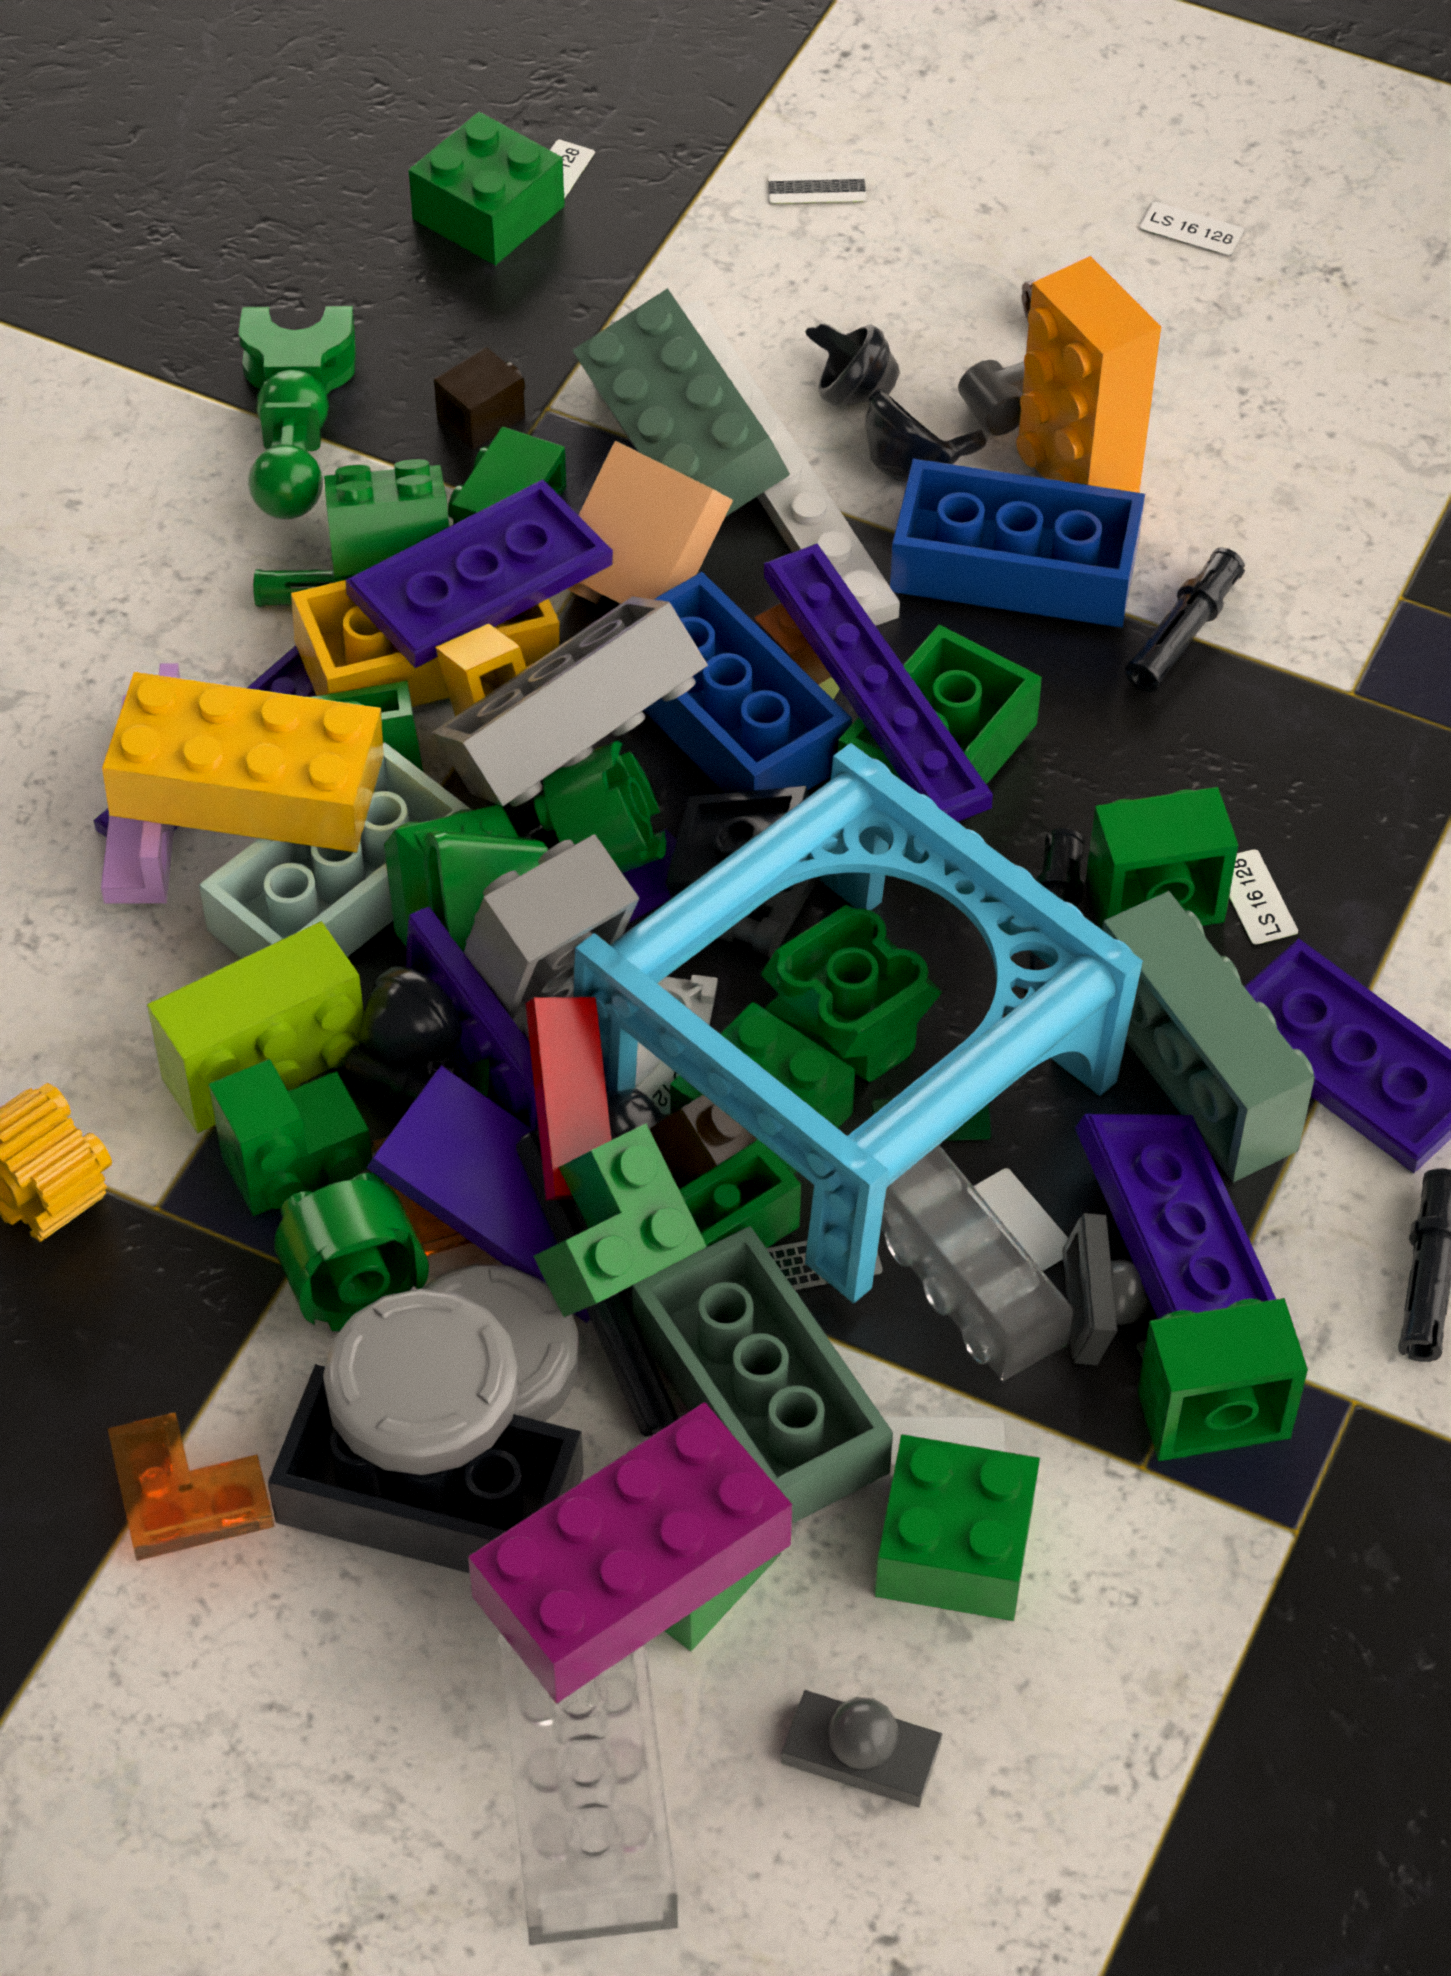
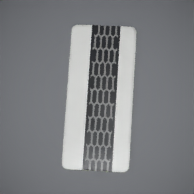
(816, 187)

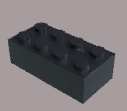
(424, 1517)

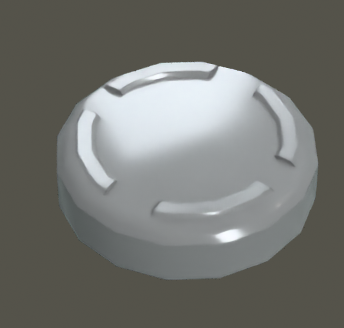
(540, 1336)
(421, 1381)

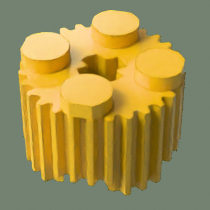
(46, 1163)

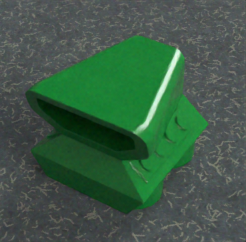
(451, 864)
(852, 990)

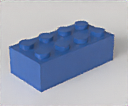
(1016, 542)
(752, 710)

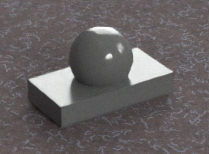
(1098, 1290)
(862, 1746)

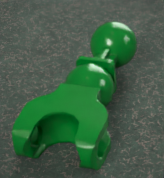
(293, 378)

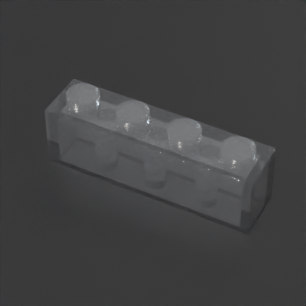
(973, 1267)

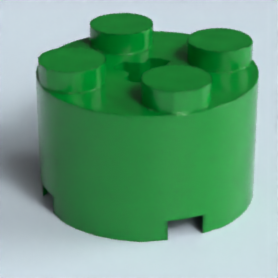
(605, 798)
(348, 1248)

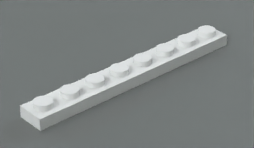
(800, 502)

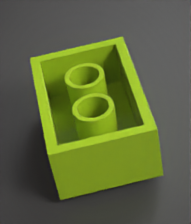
(279, 1004)

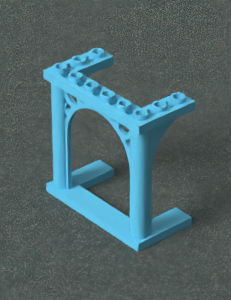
(845, 838)

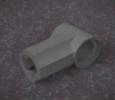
(994, 395)

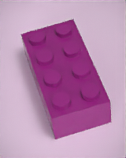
(630, 1551)

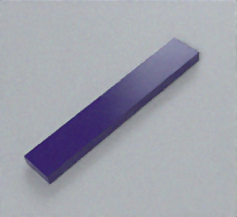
(876, 683)

